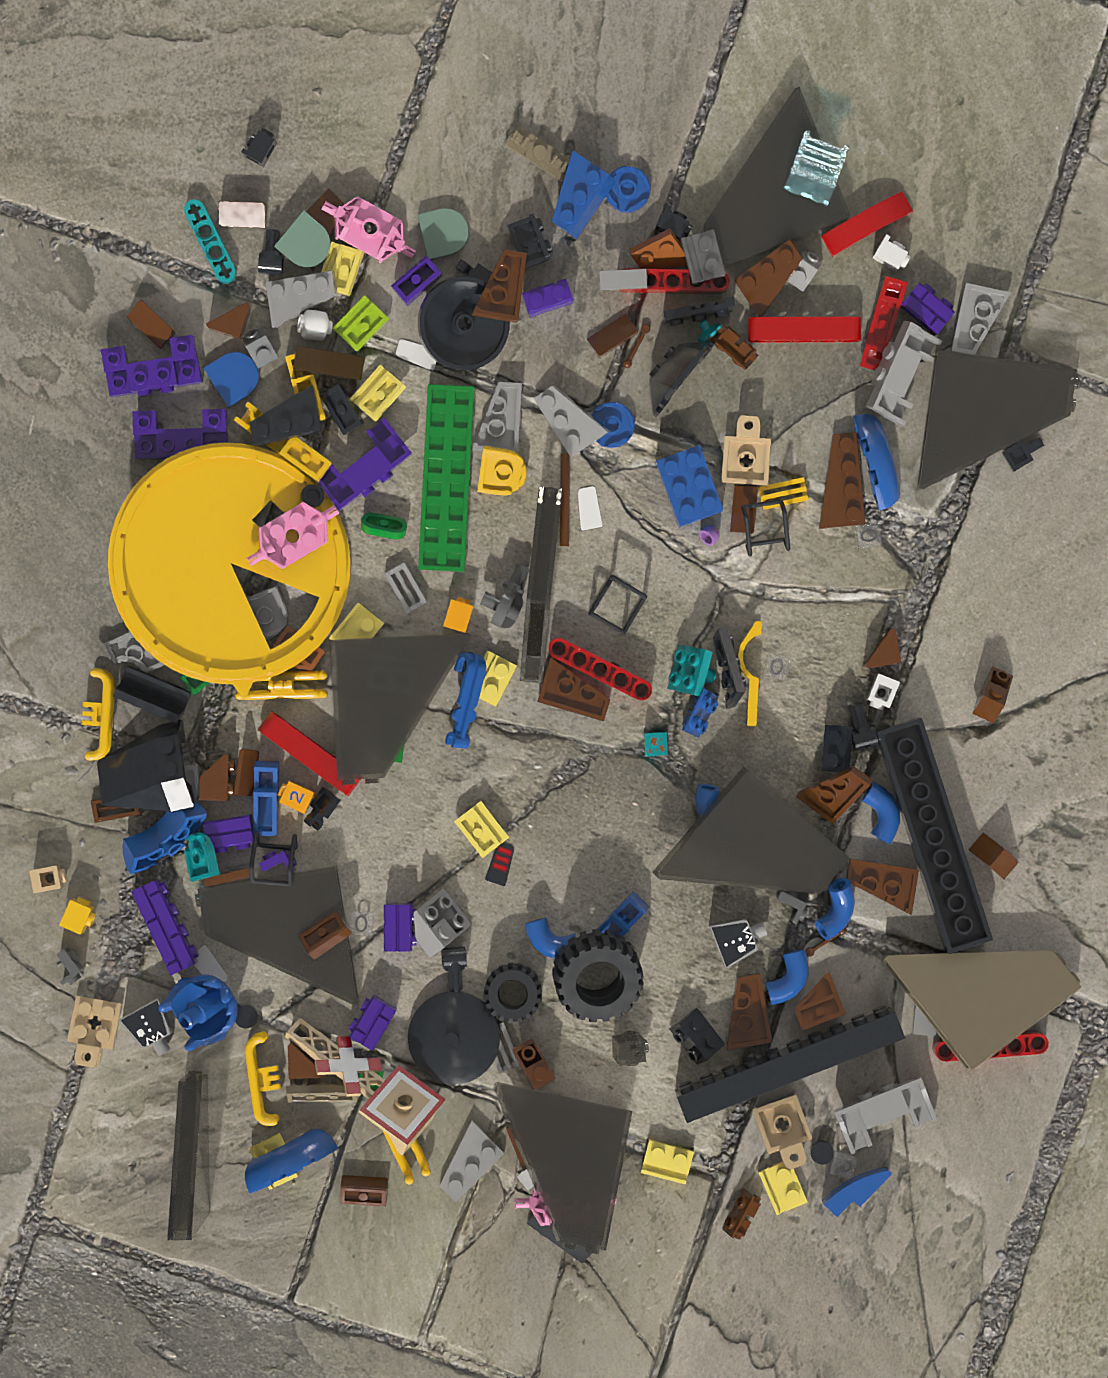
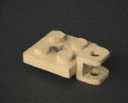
(746, 443)
(96, 1039)
(787, 1141)

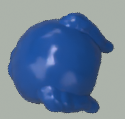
(203, 1009)

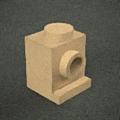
(40, 882)

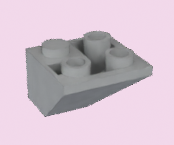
(438, 923)

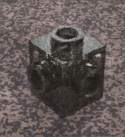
(629, 1048)

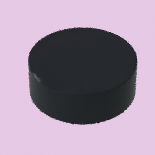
(312, 495)
(246, 1016)
(822, 1152)

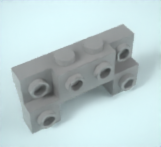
(897, 370)
(883, 1106)

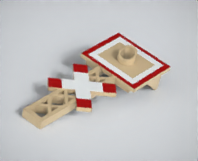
(382, 1108)

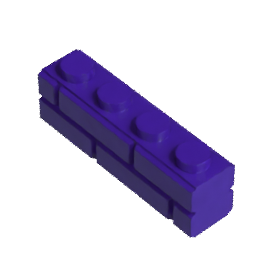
(165, 927)

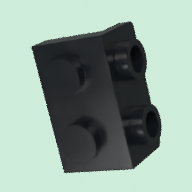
(528, 239)
(836, 748)
(697, 1036)

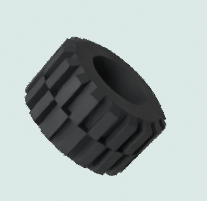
(507, 1012)

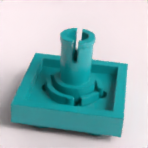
(691, 670)

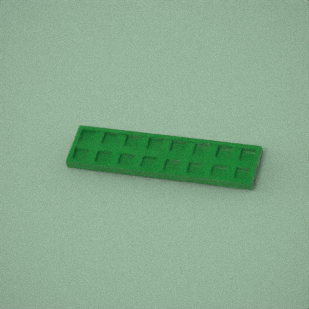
(446, 478)

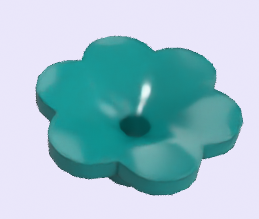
(708, 330)

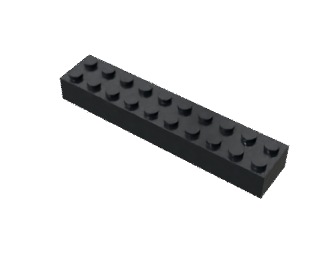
(933, 835)
(789, 1064)

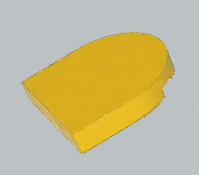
(501, 471)

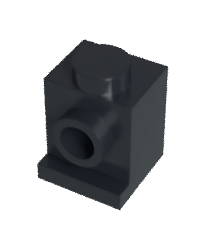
(260, 147)
(675, 221)

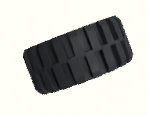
(601, 1002)

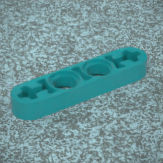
(208, 242)

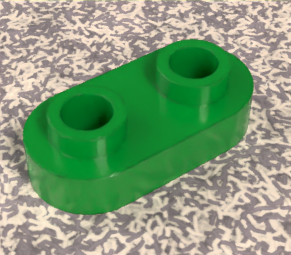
(383, 526)

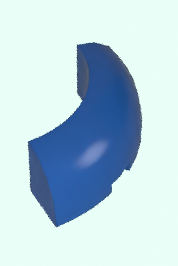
(879, 460)
(162, 838)
(288, 1159)

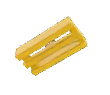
(763, 497)

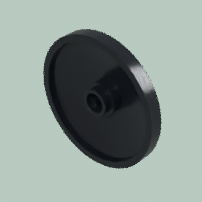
(452, 332)
(454, 1037)

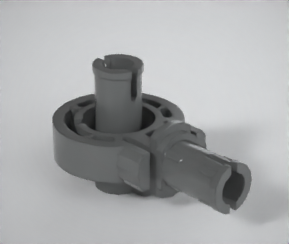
(511, 603)

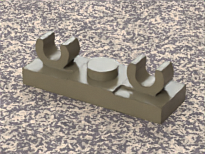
(538, 152)
(318, 1093)

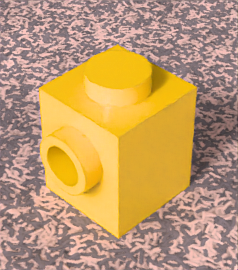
(78, 915)

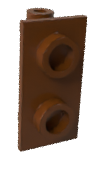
(726, 342)
(745, 1204)

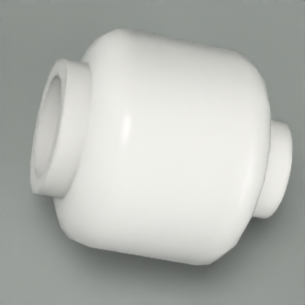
(314, 325)

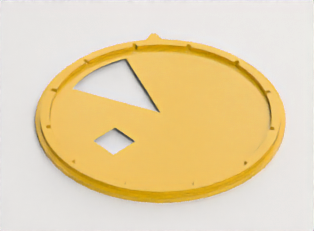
(176, 554)

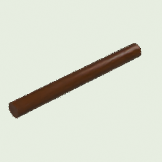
(564, 510)

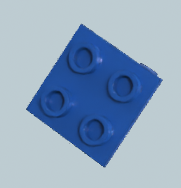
(697, 722)

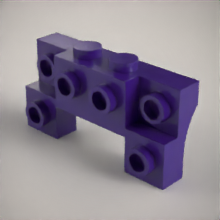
(155, 374)
(164, 443)
(368, 470)

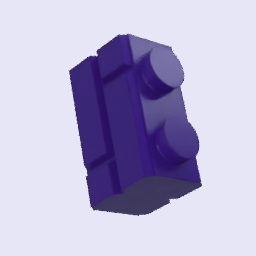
(416, 281)
(547, 298)
(928, 308)
(230, 832)
(399, 927)
(372, 1022)

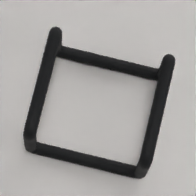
(786, 540)
(623, 631)
(256, 843)

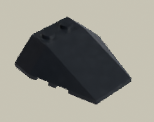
(674, 371)
(148, 772)

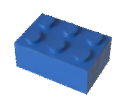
(689, 486)

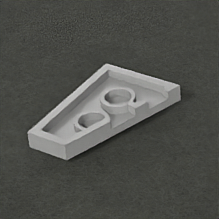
(294, 295)
(975, 317)
(502, 419)
(570, 423)
(472, 1159)

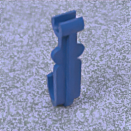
(468, 697)

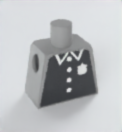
(736, 939)
(149, 1026)

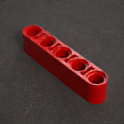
(684, 285)
(804, 329)
(612, 670)
(303, 749)
(1023, 1048)

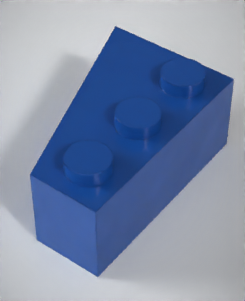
(580, 195)

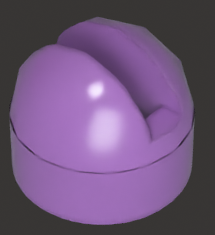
(709, 535)

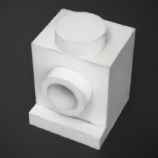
(891, 254)
(890, 687)

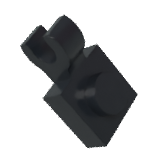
(478, 272)
(1020, 455)
(322, 806)

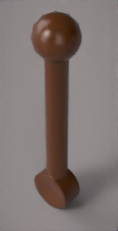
(645, 329)
(810, 951)

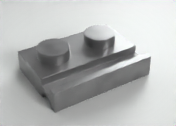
(703, 256)

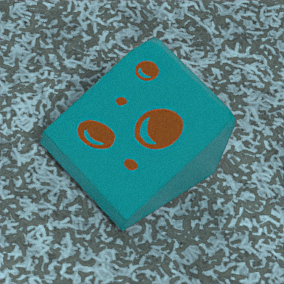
(655, 744)

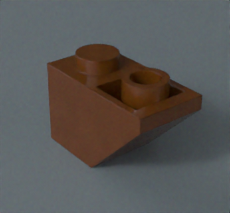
(993, 695)
(216, 782)
(533, 1064)

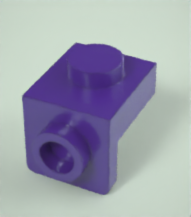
(272, 859)

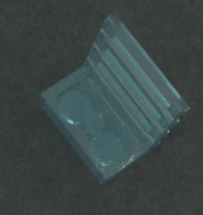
(811, 178)

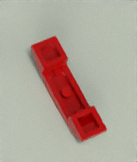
(866, 223)
(883, 321)

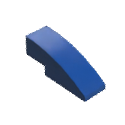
(266, 797)
(625, 915)
(856, 1189)

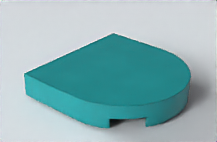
(200, 857)

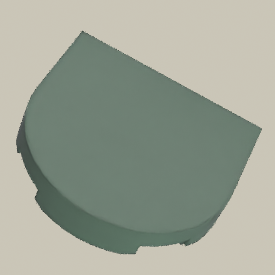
(443, 232)
(305, 242)

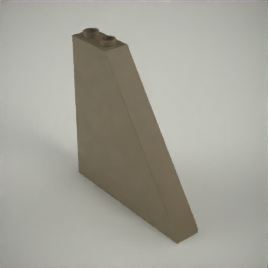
(983, 997)

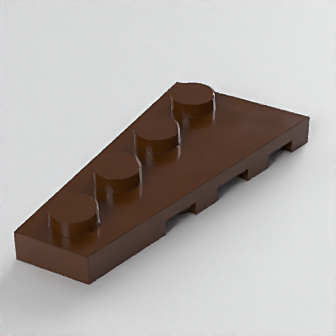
(843, 487)

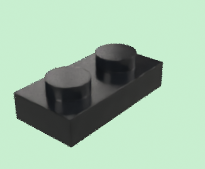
(342, 409)

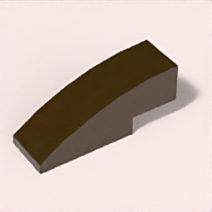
(328, 362)

